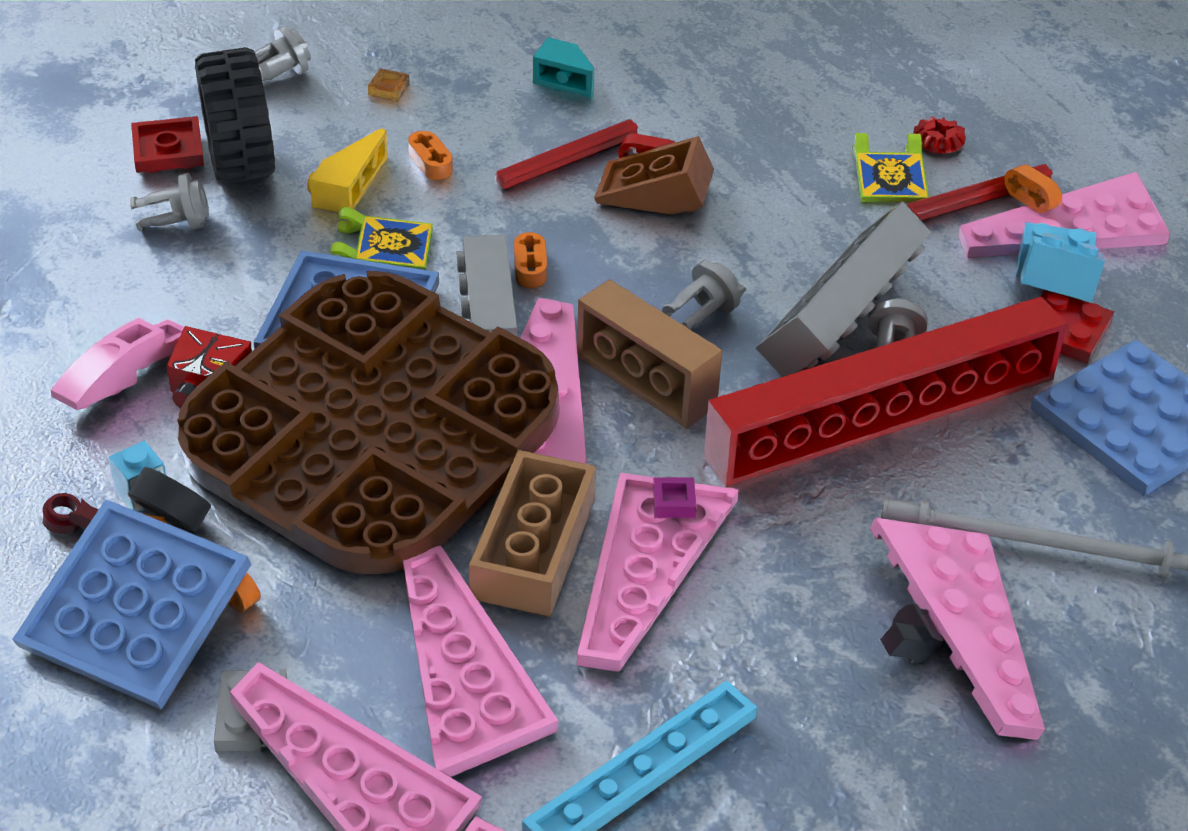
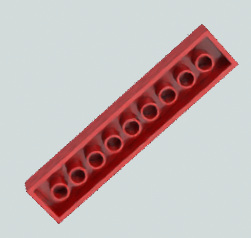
(881, 390)

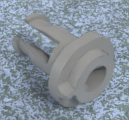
(284, 53)
(186, 201)
(712, 288)
(896, 320)

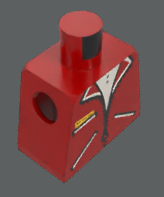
(198, 356)

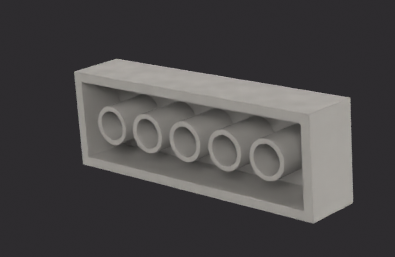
(845, 292)

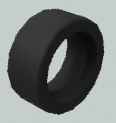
(169, 500)

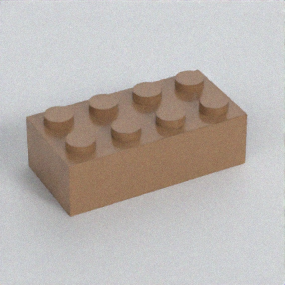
(648, 352)
(533, 533)

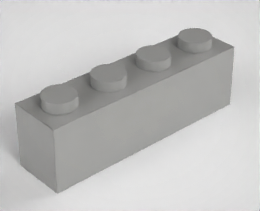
(486, 283)

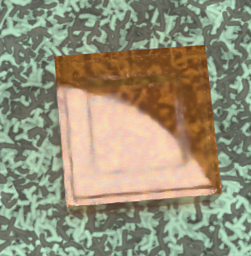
(388, 84)

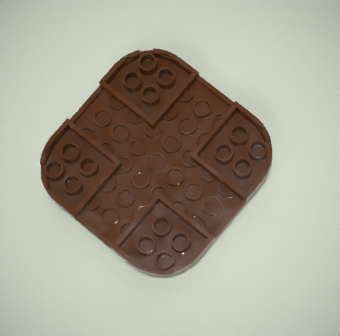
(369, 421)

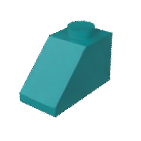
(563, 68)

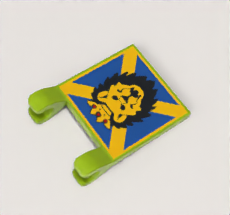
(890, 174)
(385, 239)

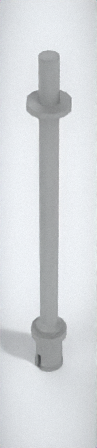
(927, 515)

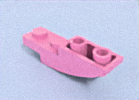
(114, 362)

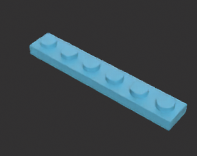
(646, 763)

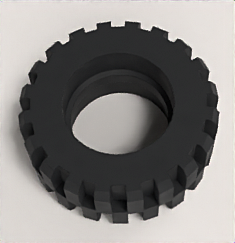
(235, 115)

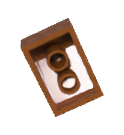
(659, 179)

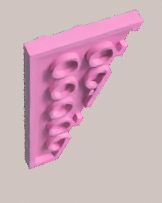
(1114, 209)
(553, 332)
(643, 566)
(965, 597)
(470, 679)
(346, 767)

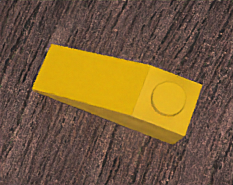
(348, 173)

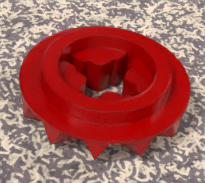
(933, 131)

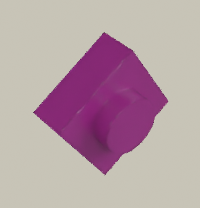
(674, 497)

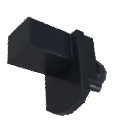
(912, 635)

